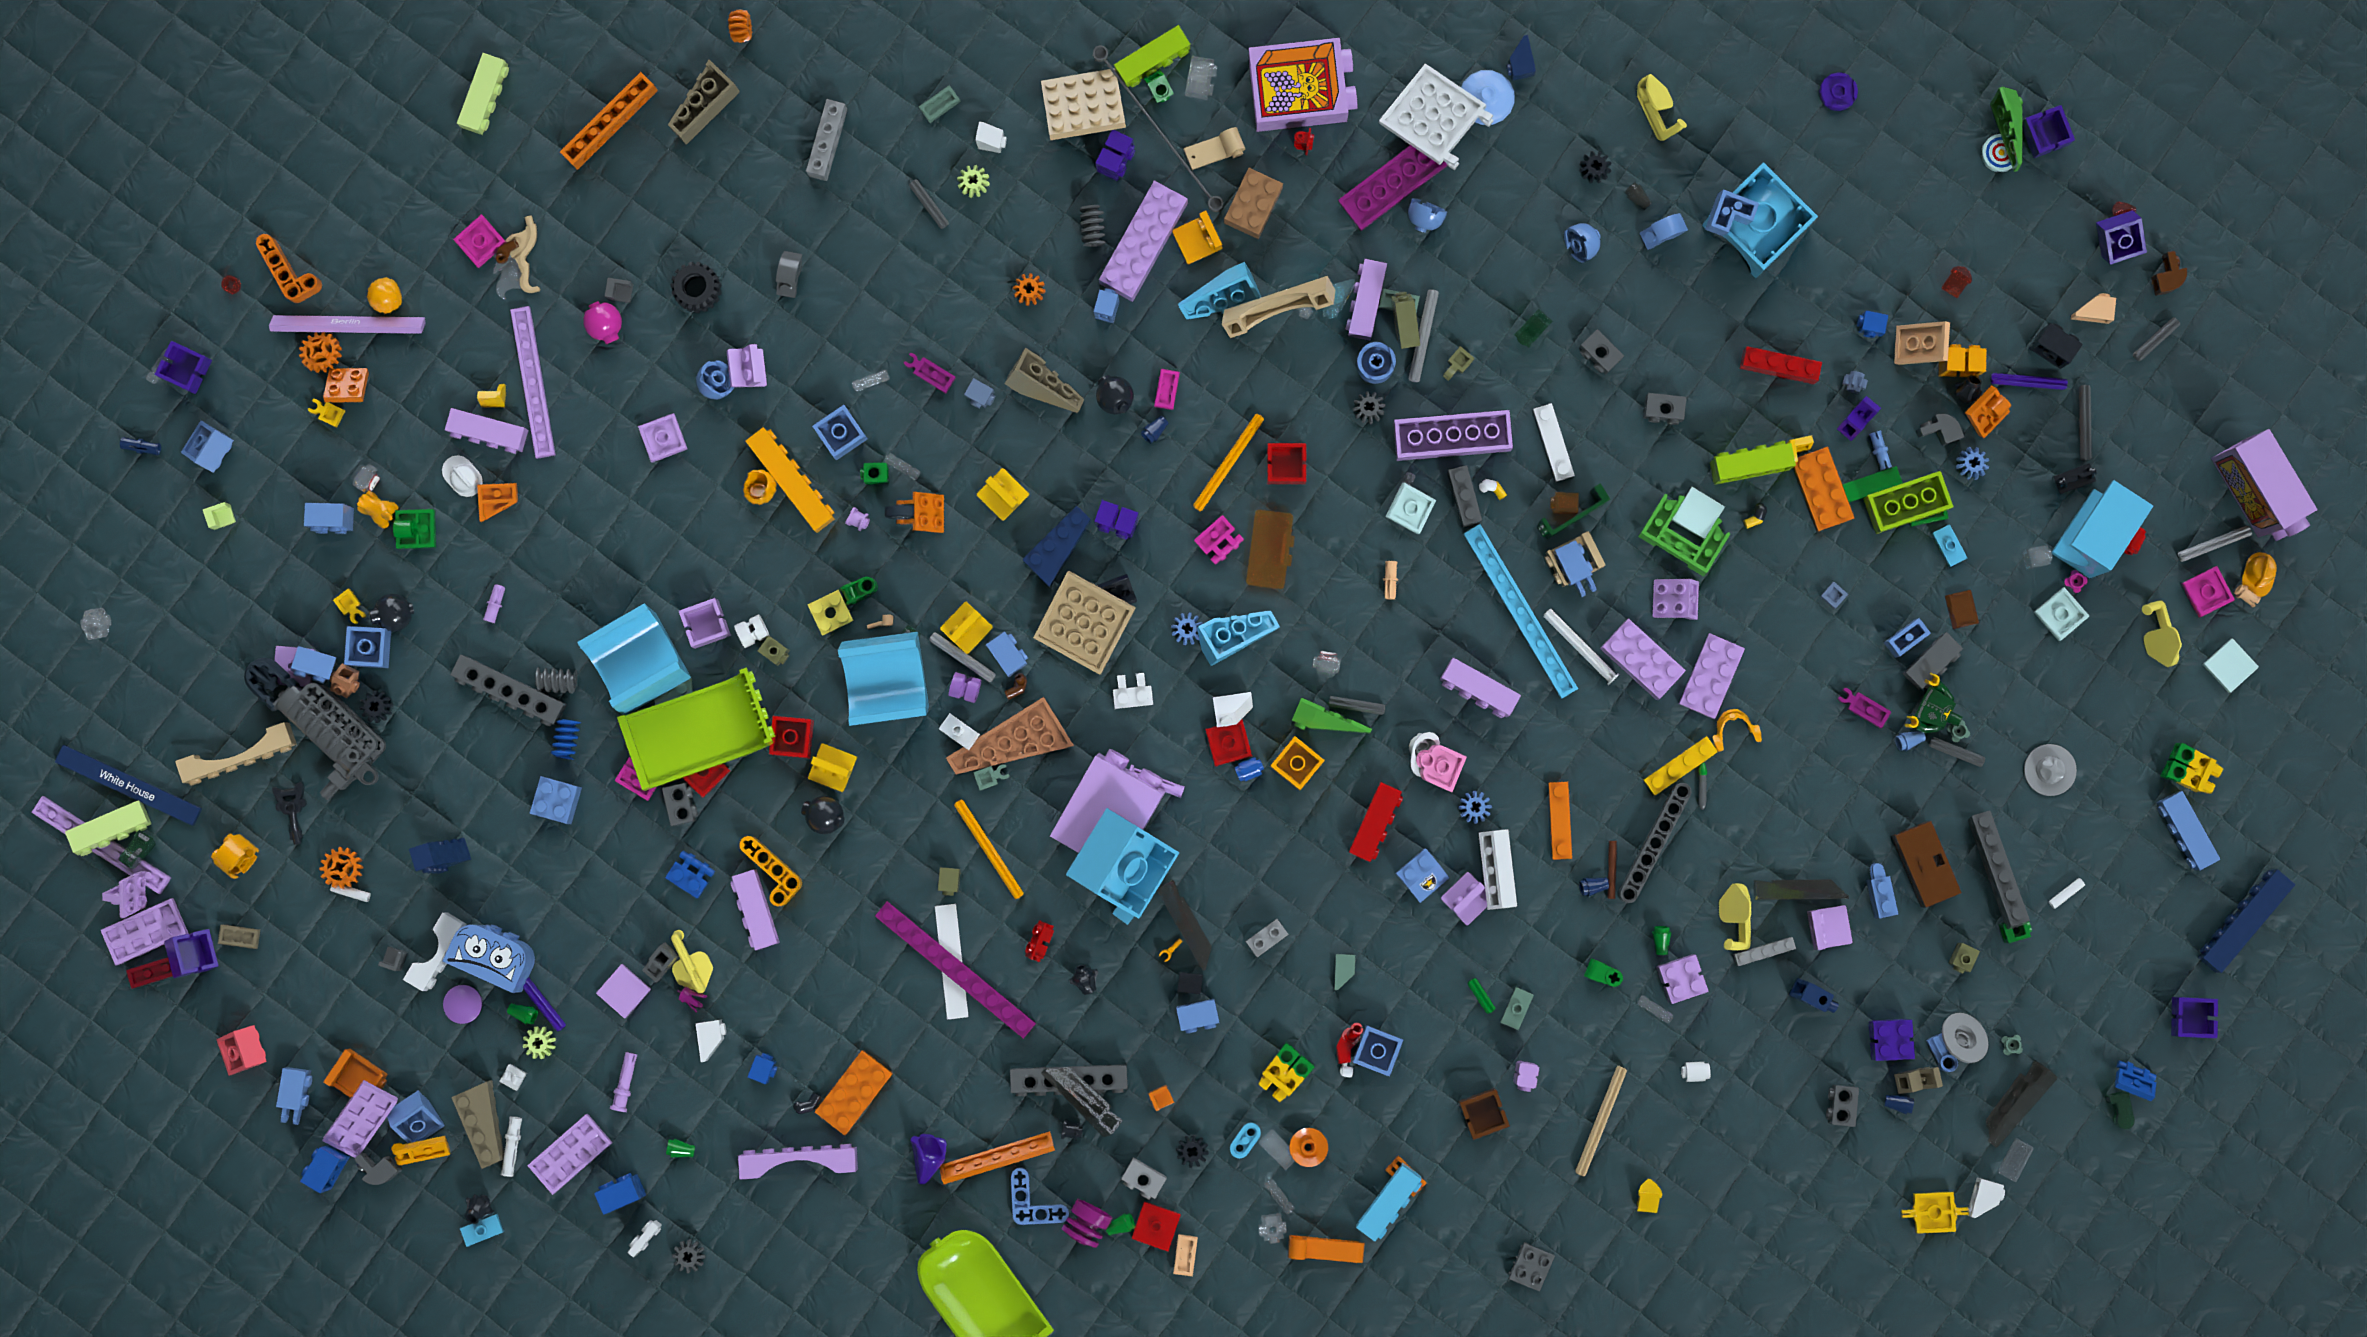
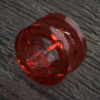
(225, 282)

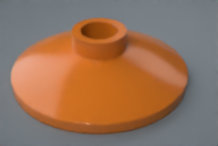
(1316, 1154)

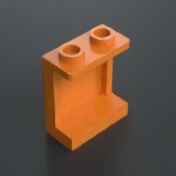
(351, 1071)

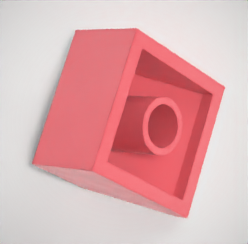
(241, 1050)

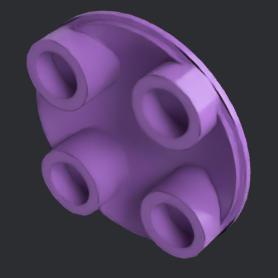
(462, 1004)

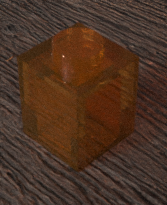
(1564, 503)

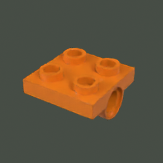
(346, 385)
(1988, 411)

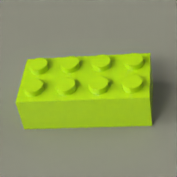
(1754, 463)
(1908, 502)

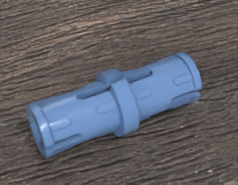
(1880, 450)

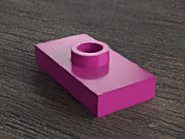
(1167, 389)

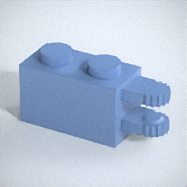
(1574, 566)
(1881, 892)
(293, 1092)

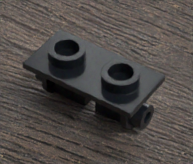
(2075, 478)

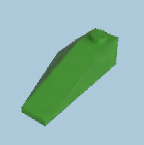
(2008, 116)

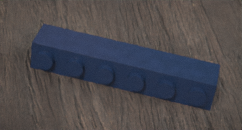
(2246, 920)

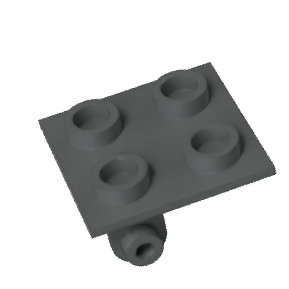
(1531, 1266)

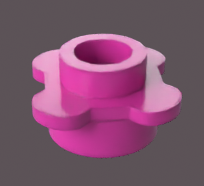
(2075, 575)

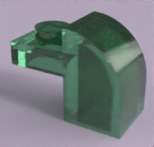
(1533, 328)

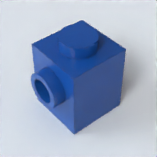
(1872, 324)
(763, 1068)

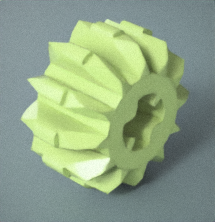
(973, 174)
(544, 1048)

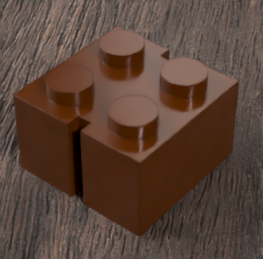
(1483, 1113)

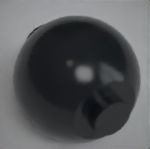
(1114, 394)
(392, 612)
(823, 814)

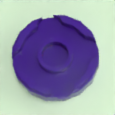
(1838, 91)

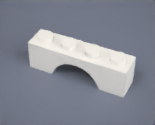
(423, 974)

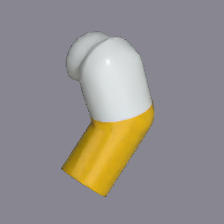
(1490, 485)

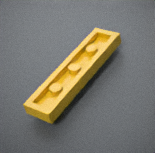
(1680, 765)

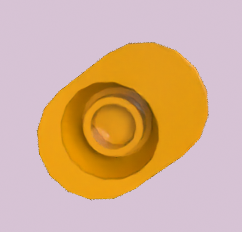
(2259, 573)

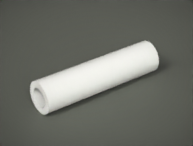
(352, 892)
(2066, 893)

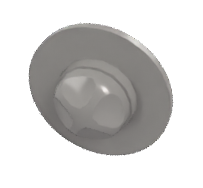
(2050, 770)
(1964, 1037)

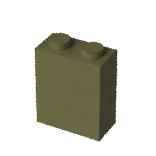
(1405, 320)

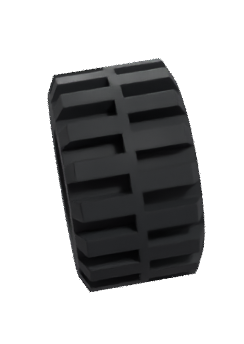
(691, 272)

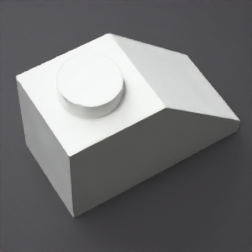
(990, 138)
(1232, 708)
(709, 1036)
(1985, 1197)

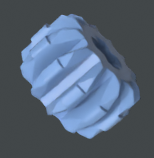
(1965, 466)
(1181, 632)
(1481, 809)

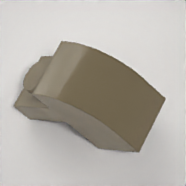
(1918, 1079)

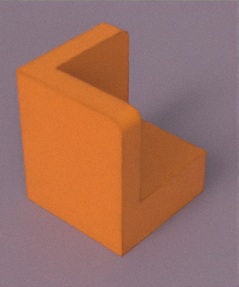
(1161, 1097)

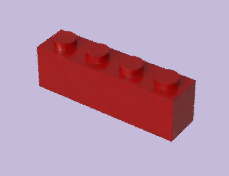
(1780, 365)
(1375, 821)

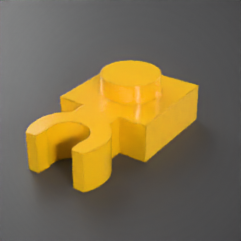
(328, 413)
(348, 604)

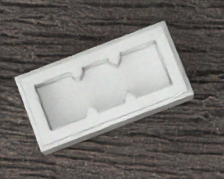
(959, 731)

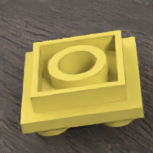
(819, 607)

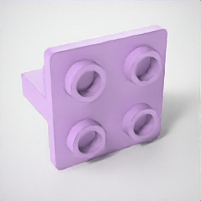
(746, 367)
(129, 894)
(1466, 898)

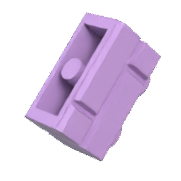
(1526, 1075)

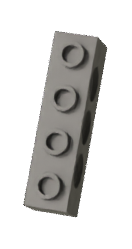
(826, 140)

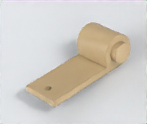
(1215, 149)

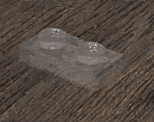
(1277, 1149)

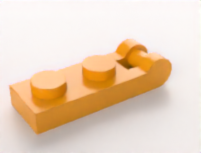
(420, 1150)

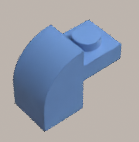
(1663, 230)

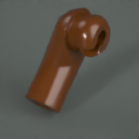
(504, 251)
(1019, 686)

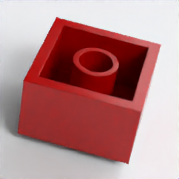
(791, 737)

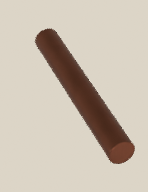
(1612, 869)

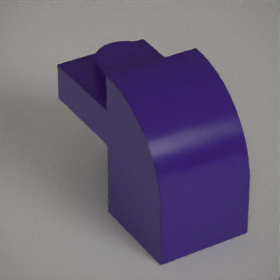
(1858, 418)

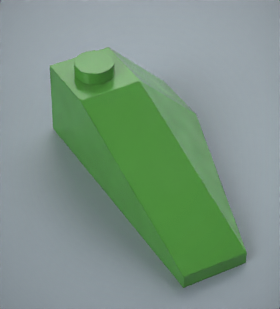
(1316, 717)

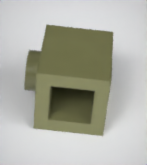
(774, 651)
(1963, 958)

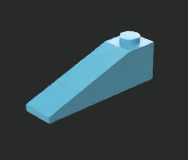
(1225, 291)
(1228, 635)

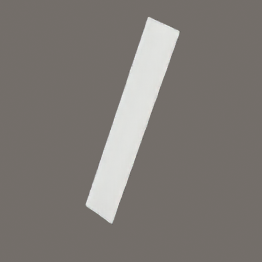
(949, 939)

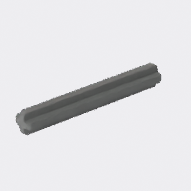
(2085, 422)

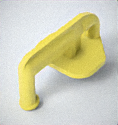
(1656, 98)
(2164, 642)
(1736, 908)
(691, 970)

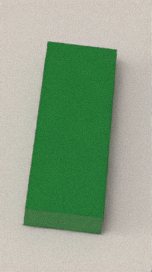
(1871, 484)

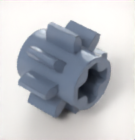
(1855, 382)

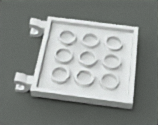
(1434, 115)

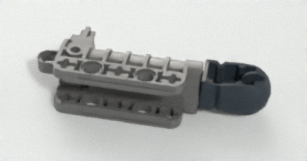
(320, 723)

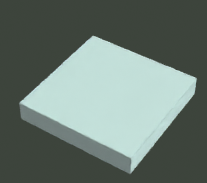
(1410, 508)
(1698, 513)
(2061, 614)
(2230, 665)

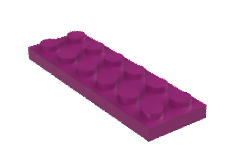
(1389, 186)

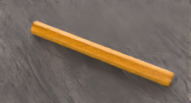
(1228, 462)
(988, 848)

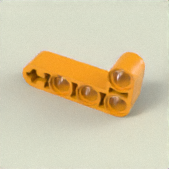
(768, 867)

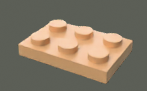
(1922, 343)

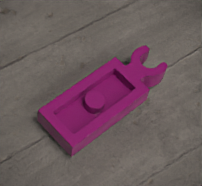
(931, 373)
(1866, 708)

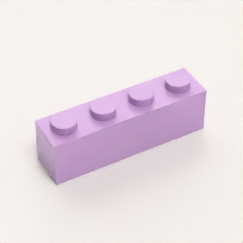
(1367, 299)
(487, 430)
(755, 909)

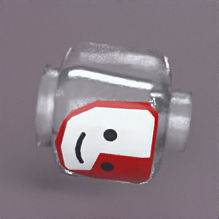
(365, 477)
(1326, 664)

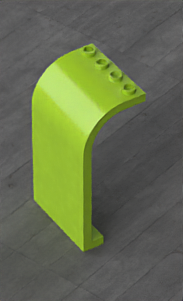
(696, 731)

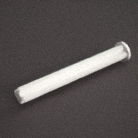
(1580, 645)

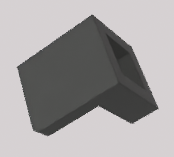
(619, 290)
(393, 959)

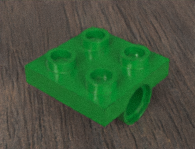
(415, 529)

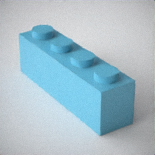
(1388, 1202)

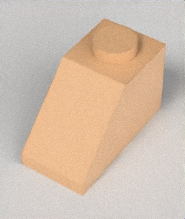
(2099, 310)

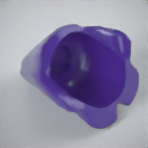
(928, 1155)

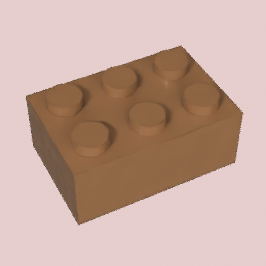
(1253, 203)

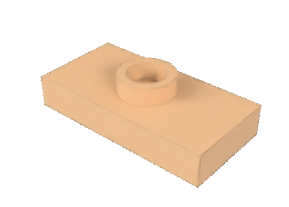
(1185, 1255)

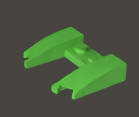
(1698, 558)

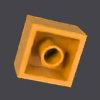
(1297, 763)

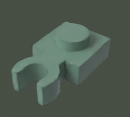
(988, 777)

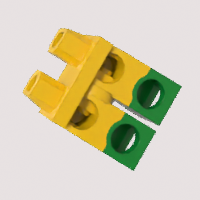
(2191, 769)
(1286, 1079)

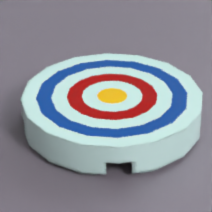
(1995, 154)

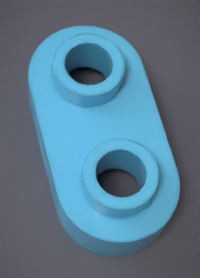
(1245, 1140)

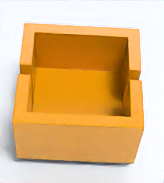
(1966, 360)

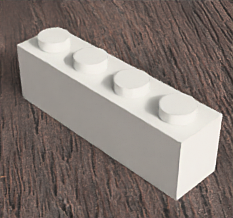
(1497, 869)

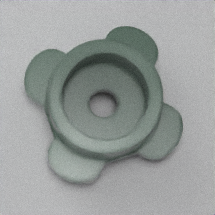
(1964, 733)
(2017, 1044)

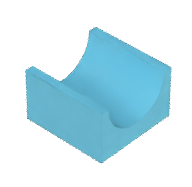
(1776, 224)
(2102, 530)
(635, 659)
(884, 678)
(1122, 863)

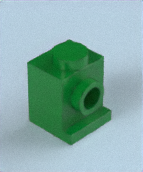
(2009, 936)

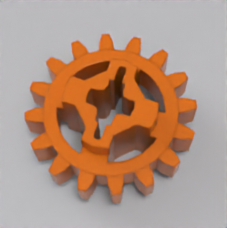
(317, 344)
(333, 871)

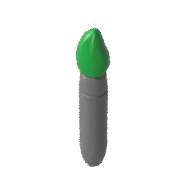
(1702, 785)

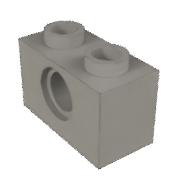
(1267, 937)
(1138, 1168)

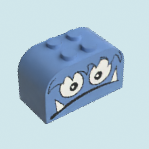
(491, 956)

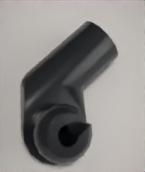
(809, 1106)

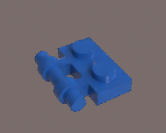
(688, 880)
(2135, 1080)

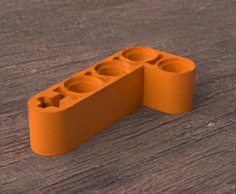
(283, 267)
(1325, 1249)

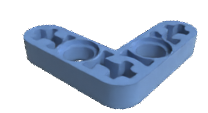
(1025, 1205)

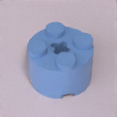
(1382, 354)

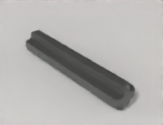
(928, 203)
(2156, 339)
(1356, 705)
(1957, 752)

